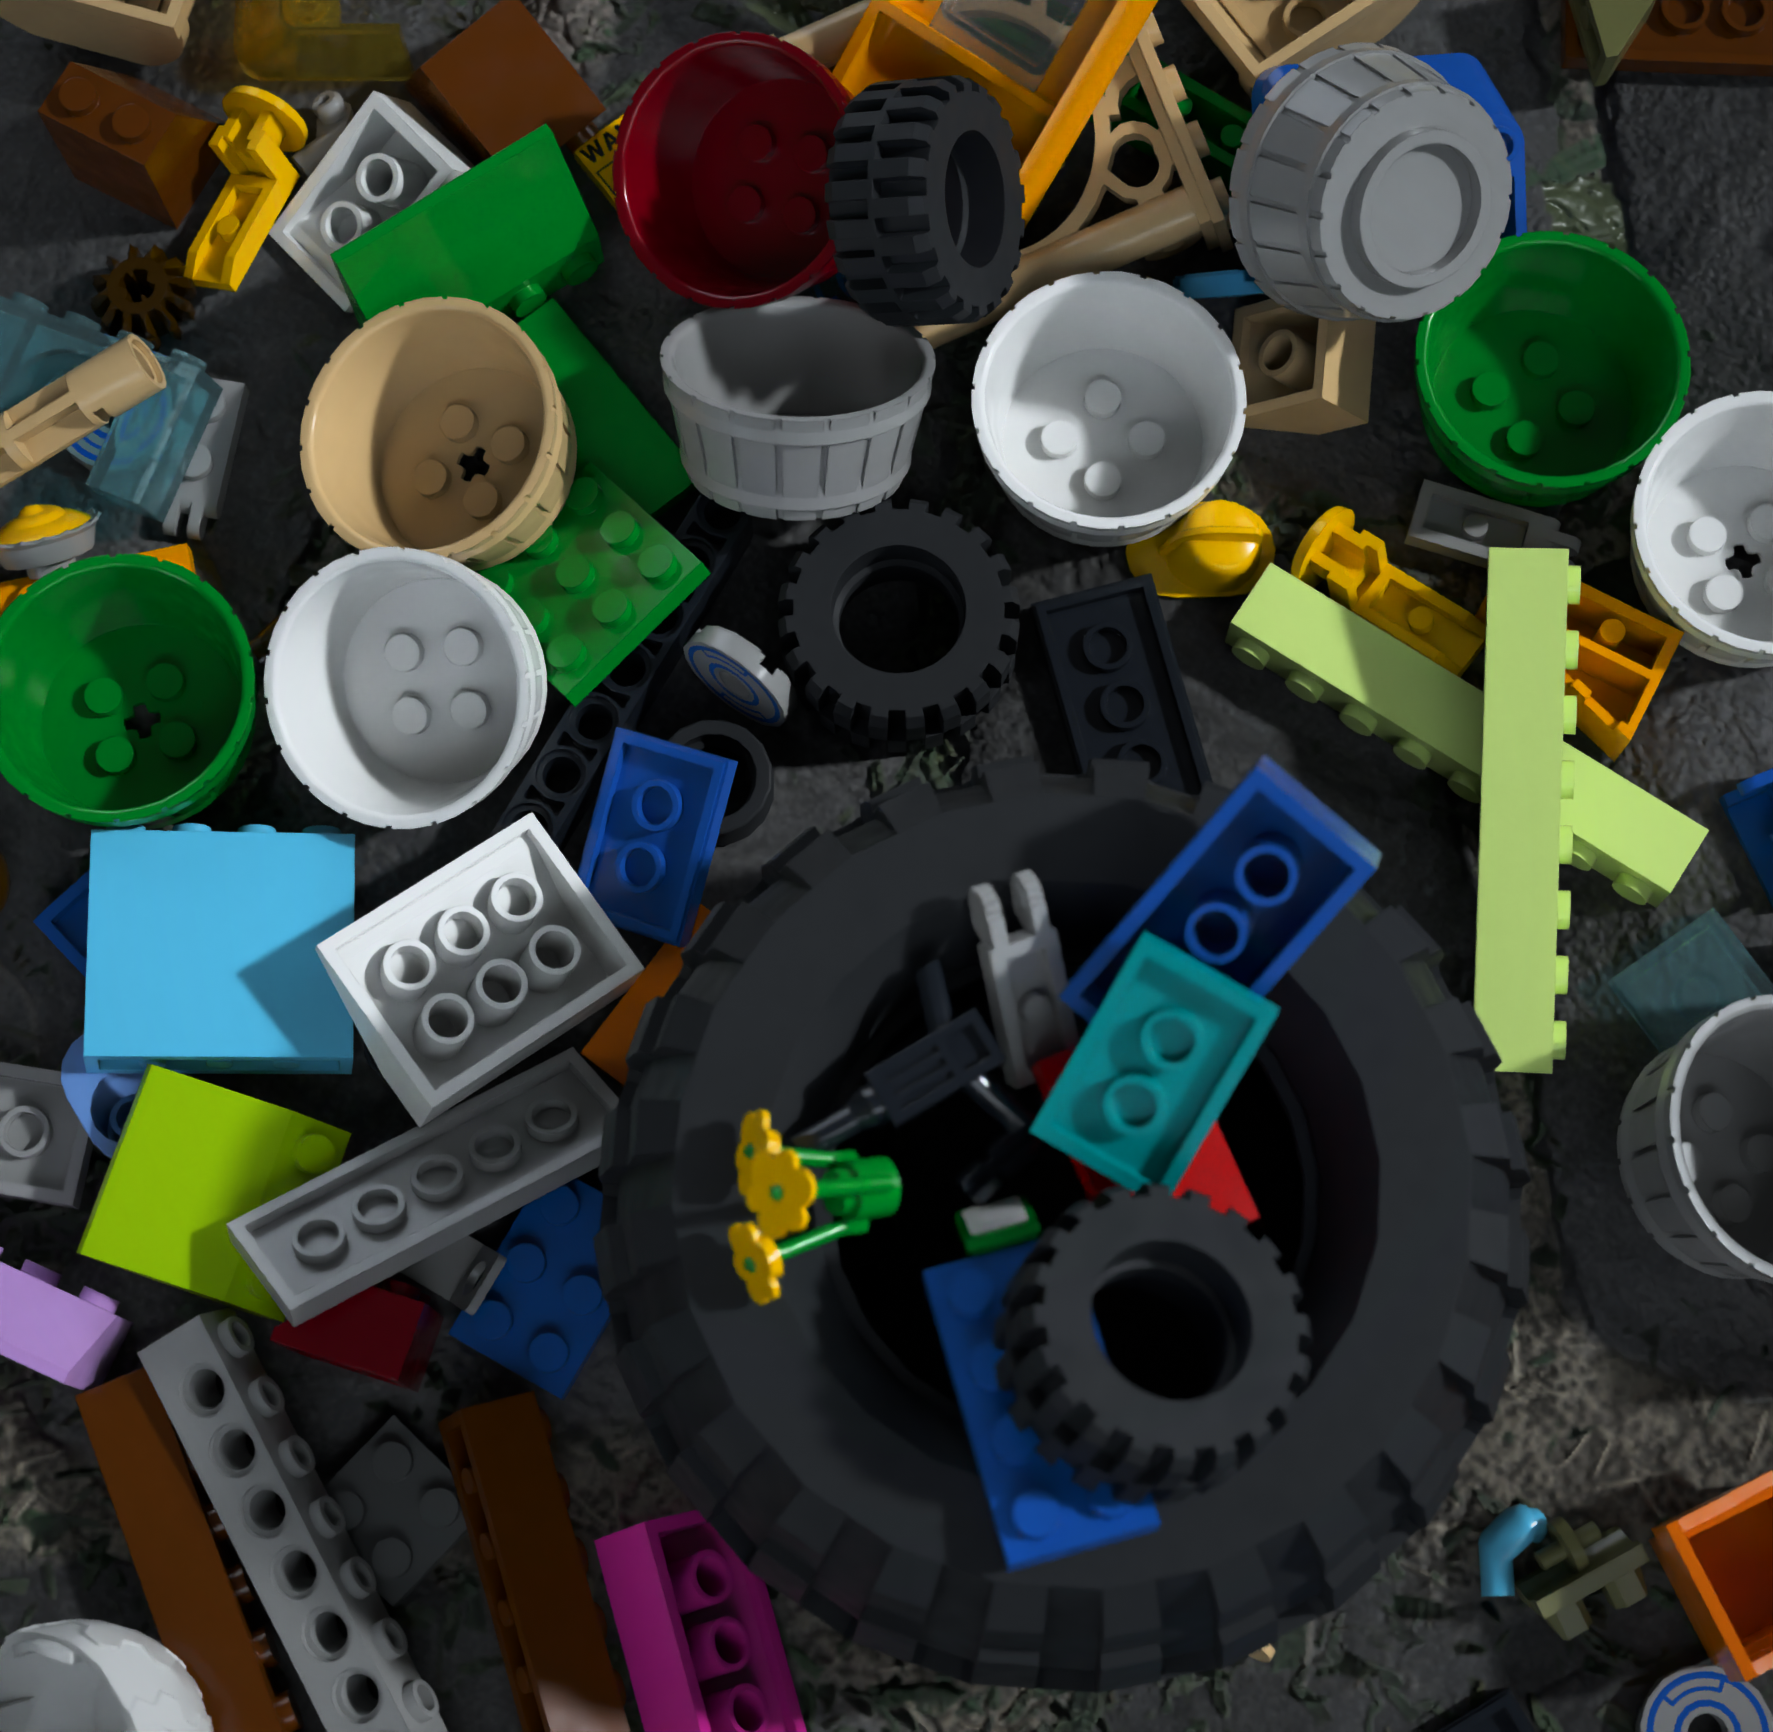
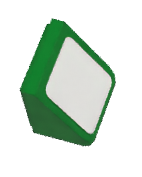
(997, 1225)

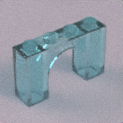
(145, 446)

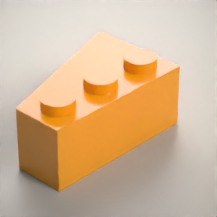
(1618, 665)

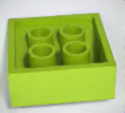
(187, 1169)

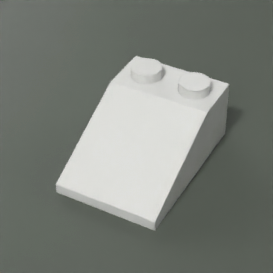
(369, 174)

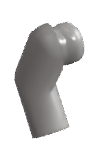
(331, 121)

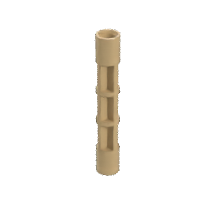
(77, 405)

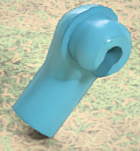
(1502, 1542)

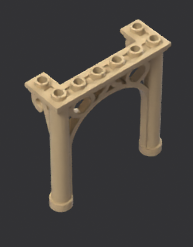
(1152, 229)

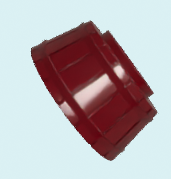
(730, 170)

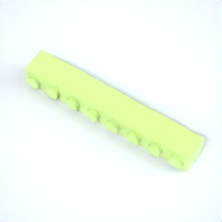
(1438, 725)
(1522, 804)

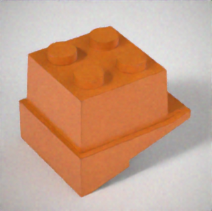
(1724, 1574)

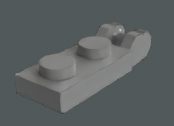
(1023, 977)

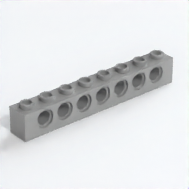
(275, 1547)

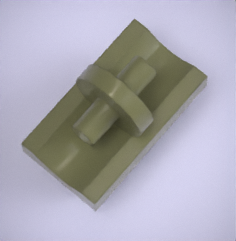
(1578, 1566)

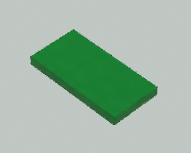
(608, 418)

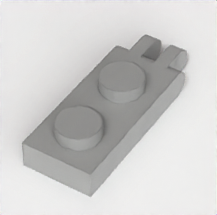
(209, 472)
(1468, 524)

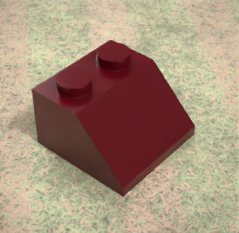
(374, 1333)

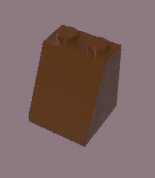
(504, 83)
(131, 140)

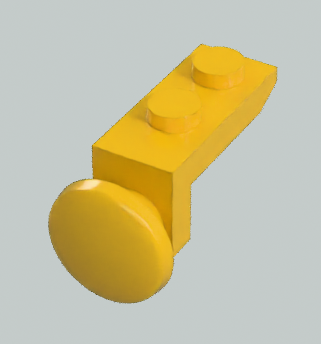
(255, 192)
(1383, 594)

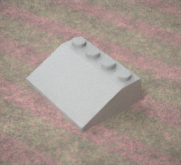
(477, 968)

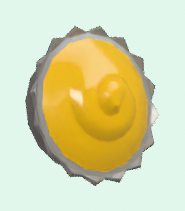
(46, 538)

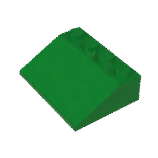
(490, 236)

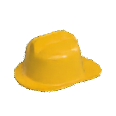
(1207, 553)

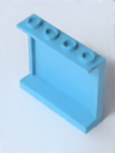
(212, 953)

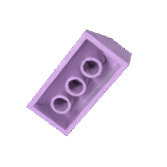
(56, 1331)

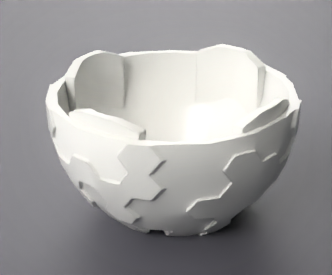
(95, 1680)

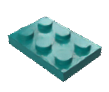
(1154, 1067)

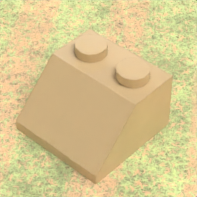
(1303, 369)

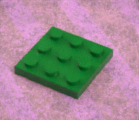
(597, 582)

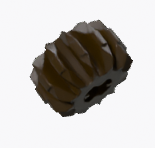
(134, 280)

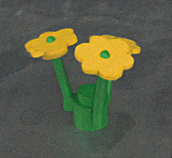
(782, 1191)

